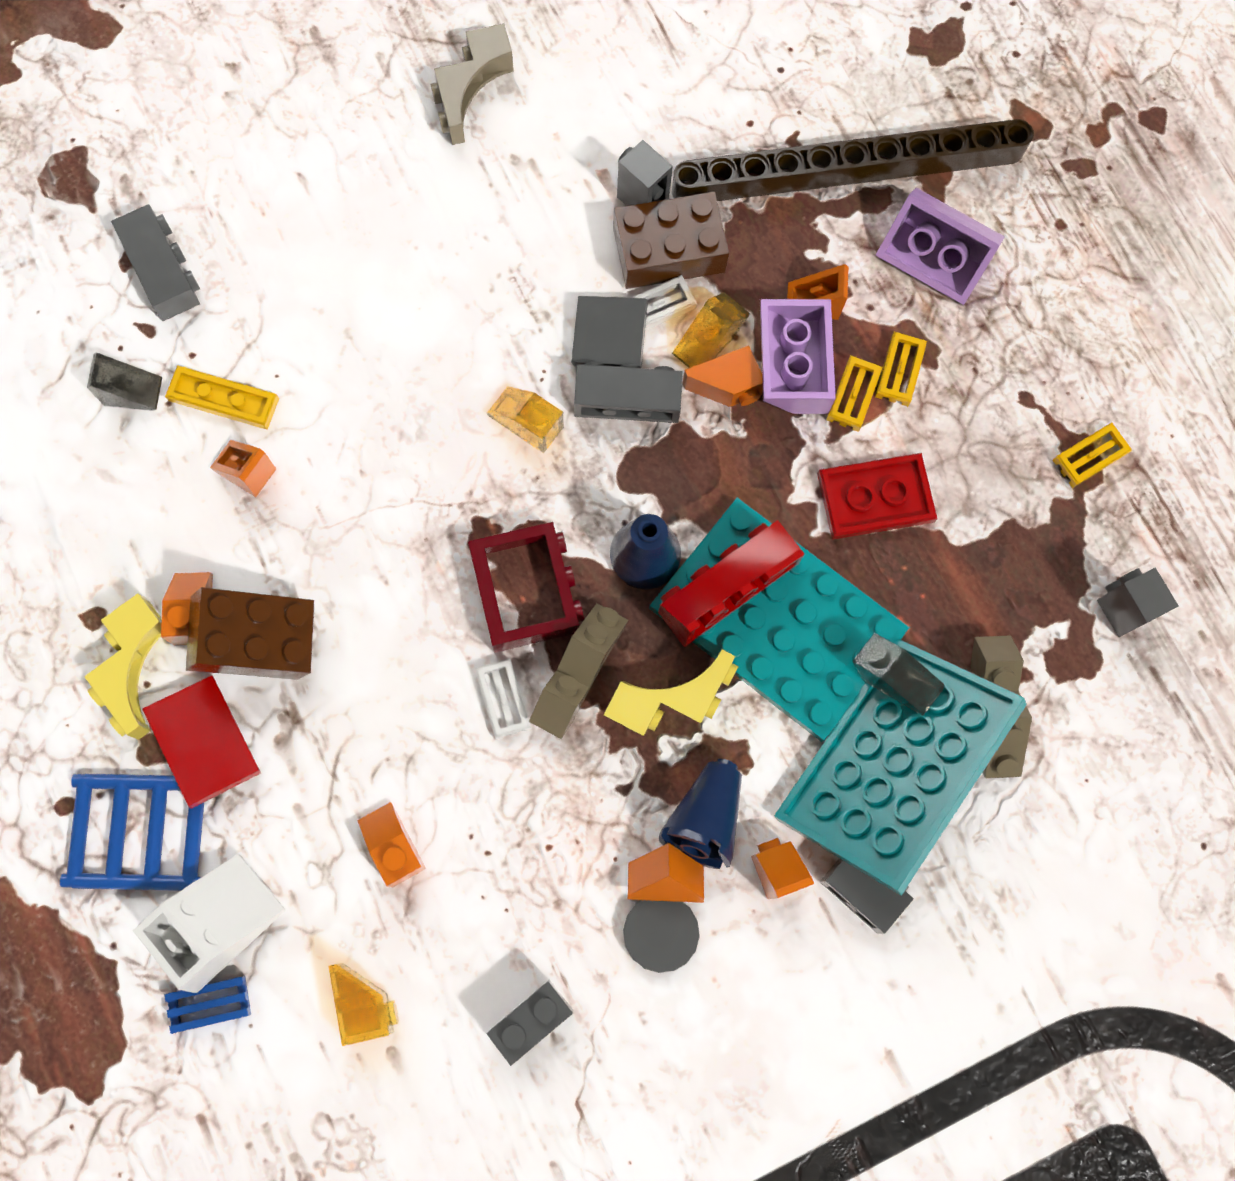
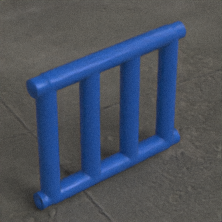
(113, 878)

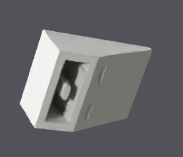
(208, 923)

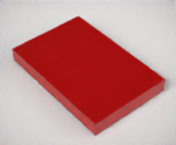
(877, 496)
(201, 741)

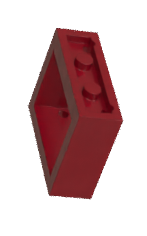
(563, 576)

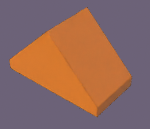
(823, 285)
(244, 466)
(666, 876)

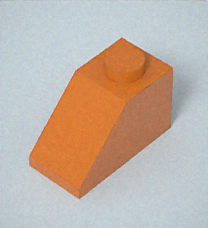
(727, 379)
(177, 605)
(390, 845)
(780, 869)

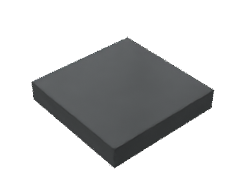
(609, 330)

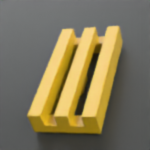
(894, 394)
(845, 418)
(1070, 469)

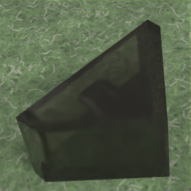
(123, 384)

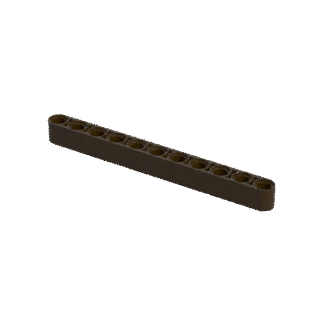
(865, 152)

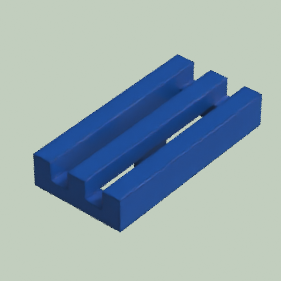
(175, 1011)

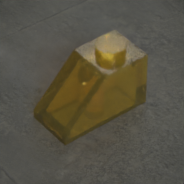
(711, 330)
(528, 417)
(360, 1006)

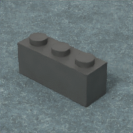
(157, 262)
(628, 392)

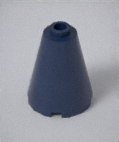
(645, 552)
(707, 816)

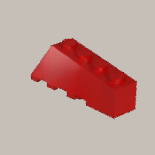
(729, 583)

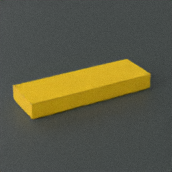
(222, 397)

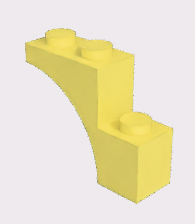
(114, 683)
(639, 706)

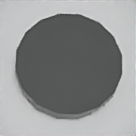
(661, 934)

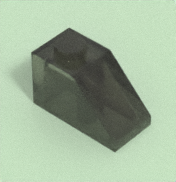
(897, 674)

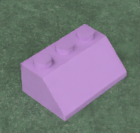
(939, 245)
(797, 354)

